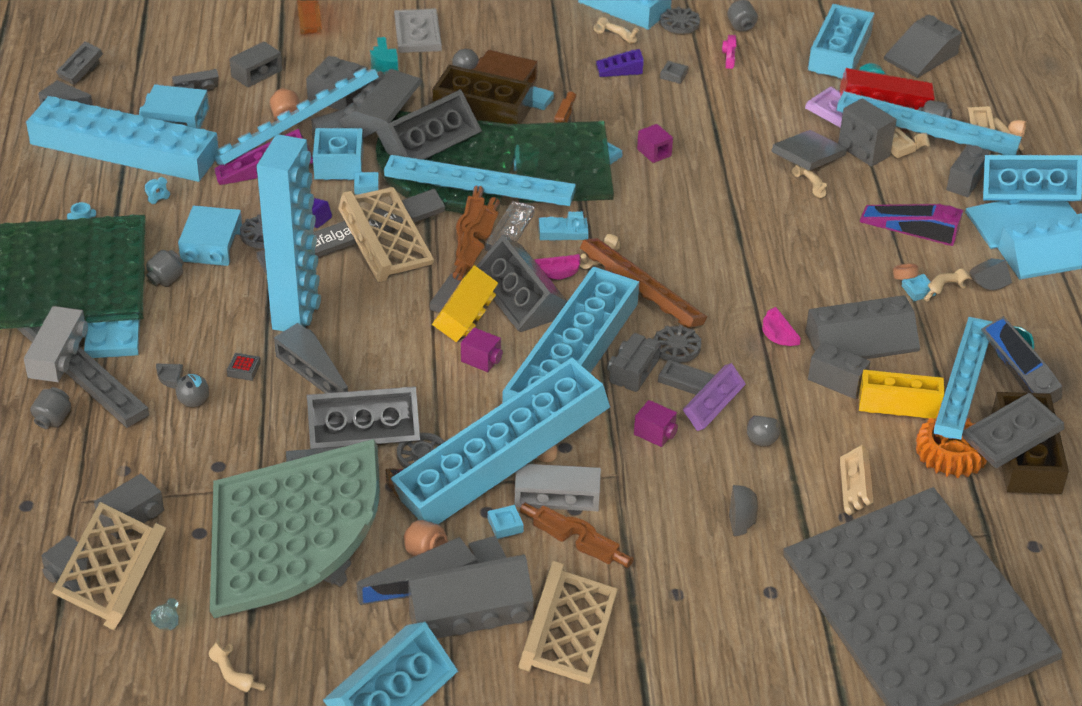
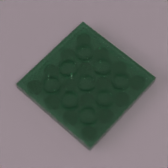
(566, 154)

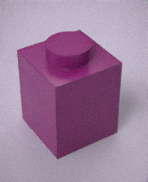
(655, 143)
(481, 350)
(655, 423)

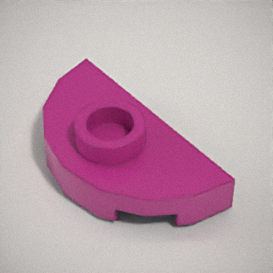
(729, 48)
(559, 267)
(778, 329)

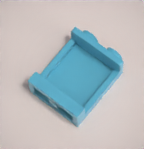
(176, 105)
(209, 235)

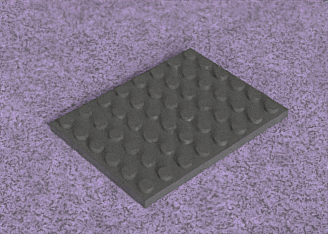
(921, 604)

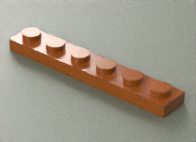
(648, 286)

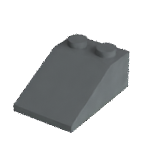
(924, 46)

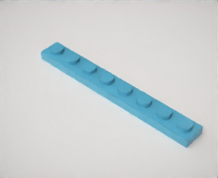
(288, 119)
(941, 126)
(491, 181)
(963, 380)

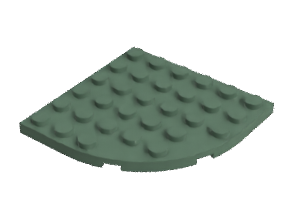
(289, 525)

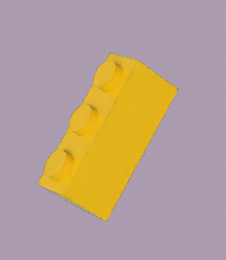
(466, 304)
(901, 394)

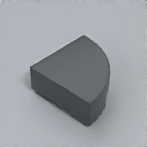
(169, 374)

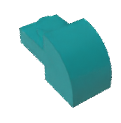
(382, 58)

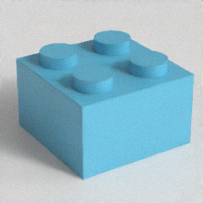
(337, 153)

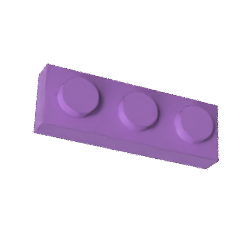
(714, 397)

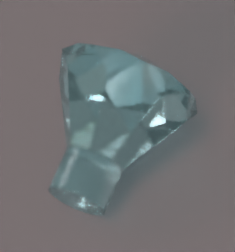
(165, 616)

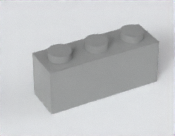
(55, 344)
(558, 487)

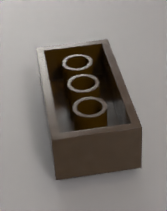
(488, 95)
(1041, 467)

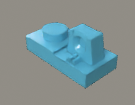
(560, 228)

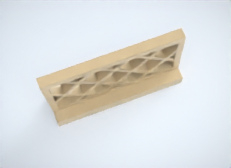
(368, 242)
(128, 579)
(543, 623)

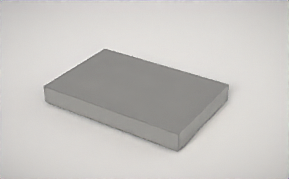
(417, 30)

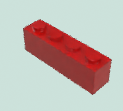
(887, 88)

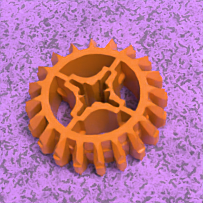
(947, 454)

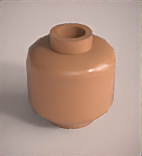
(283, 101)
(423, 537)

